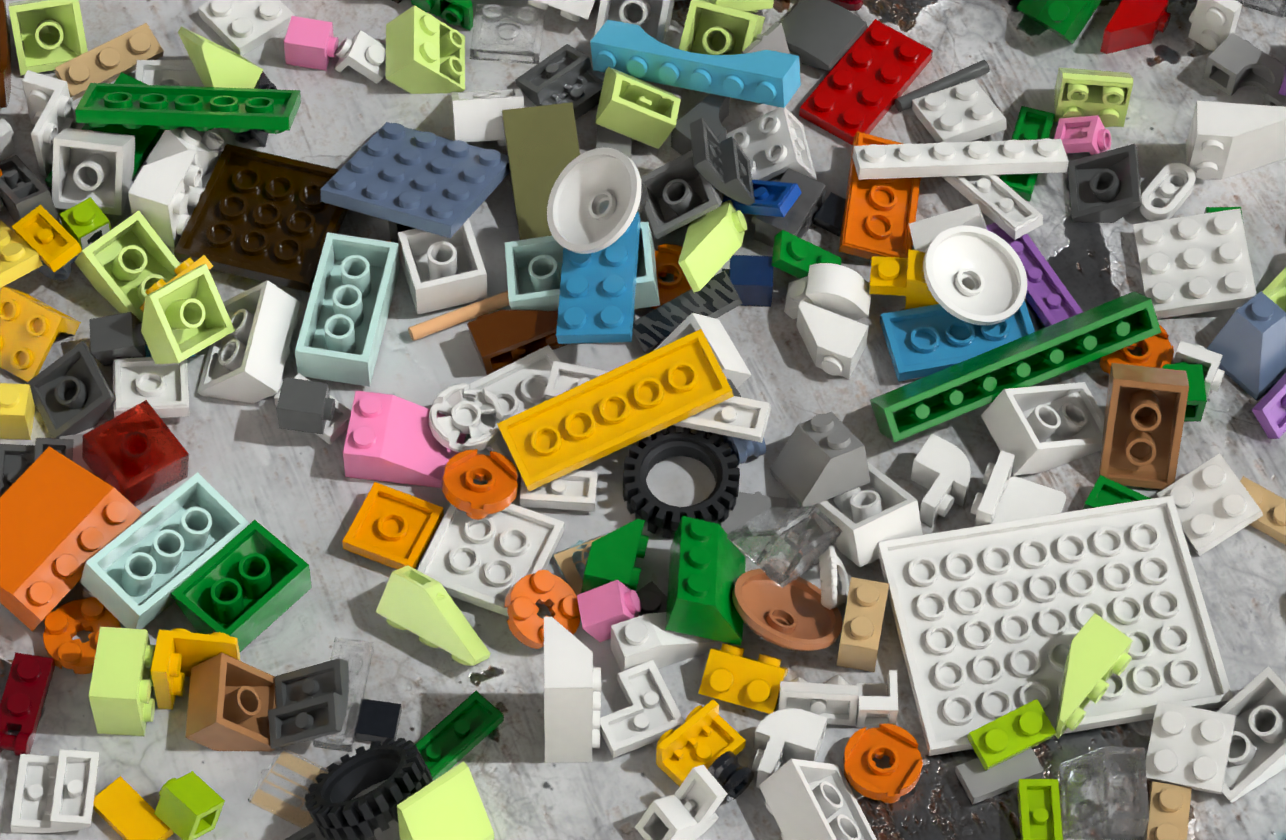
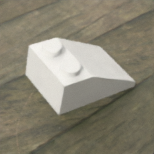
(1234, 138)
(1045, 425)
(872, 515)
(1258, 734)

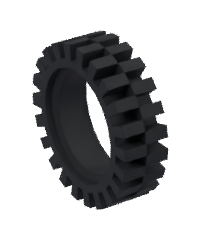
(674, 444)
(331, 796)

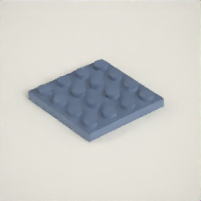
(417, 179)

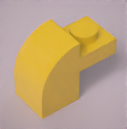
(901, 278)

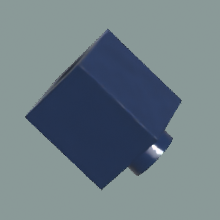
(752, 279)

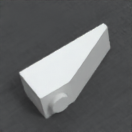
(646, 640)

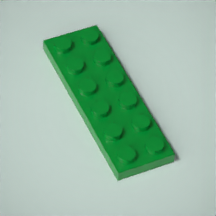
(188, 107)

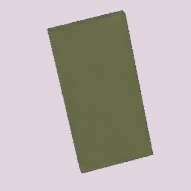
(538, 150)

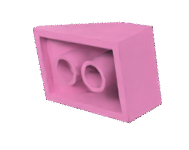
(393, 442)

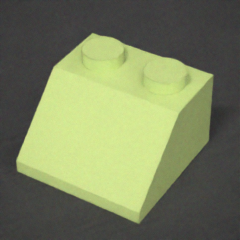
(184, 317)

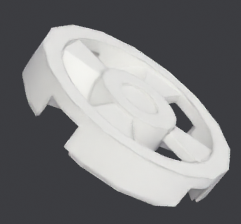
(464, 417)

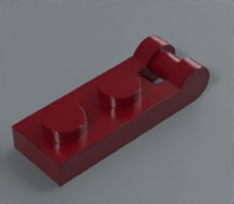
(24, 701)

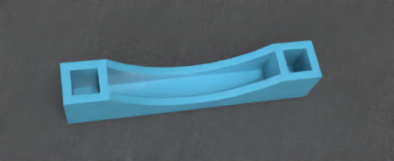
(755, 77)

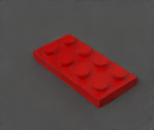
(866, 82)

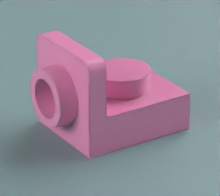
(1083, 134)

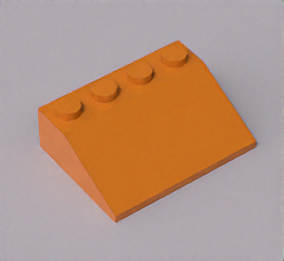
(49, 529)

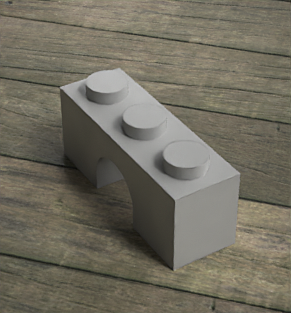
(1241, 64)

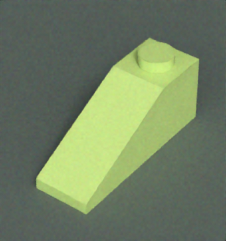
(711, 243)

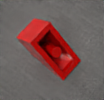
(1135, 24)

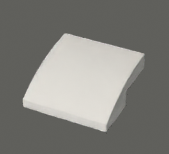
(55, 792)

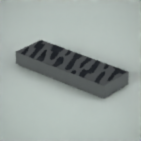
(711, 301)

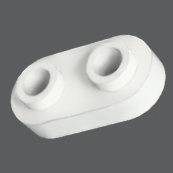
(1164, 194)

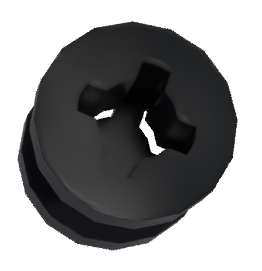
(731, 775)

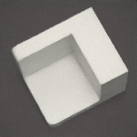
(878, 702)

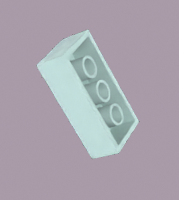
(536, 270)
(347, 309)
(161, 551)

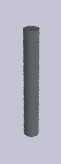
(963, 75)

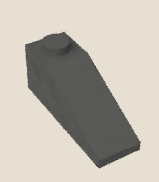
(23, 190)

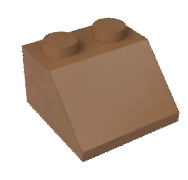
(230, 705)

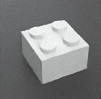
(442, 269)

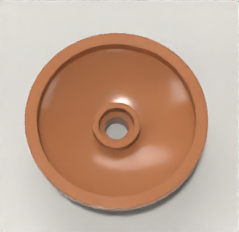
(786, 615)

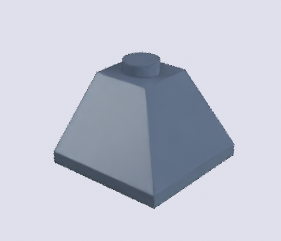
(1253, 345)

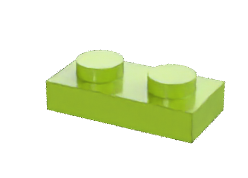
(1011, 734)
(1039, 809)

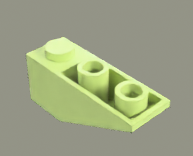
(426, 609)
(1090, 662)

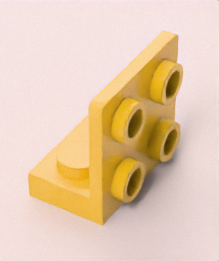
(28, 332)
(180, 651)

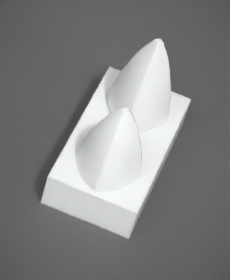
(832, 700)

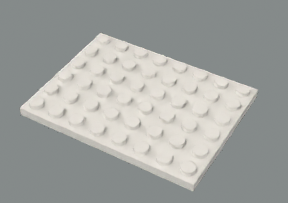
(998, 604)

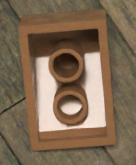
(1143, 425)

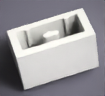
(168, 194)

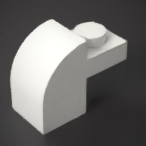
(832, 289)
(945, 473)
(786, 736)
(686, 812)

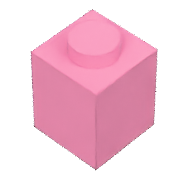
(310, 43)
(607, 606)

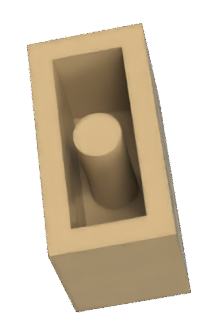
(862, 624)

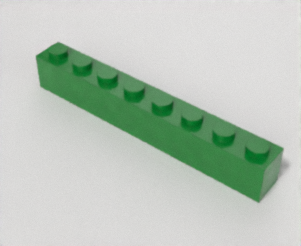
(1015, 366)

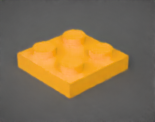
(393, 527)

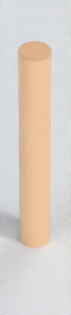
(458, 316)

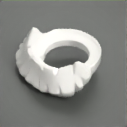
(829, 565)

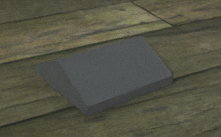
(1105, 185)
(71, 393)

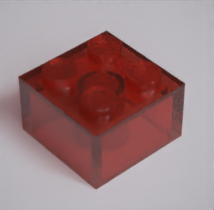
(136, 454)

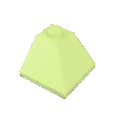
(46, 33)
(217, 64)

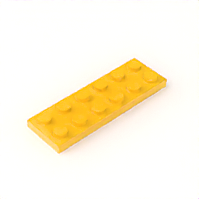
(615, 410)

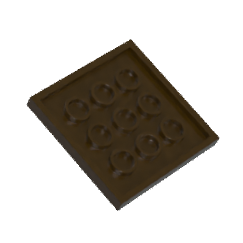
(262, 218)

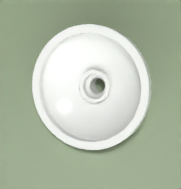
(594, 200)
(981, 263)

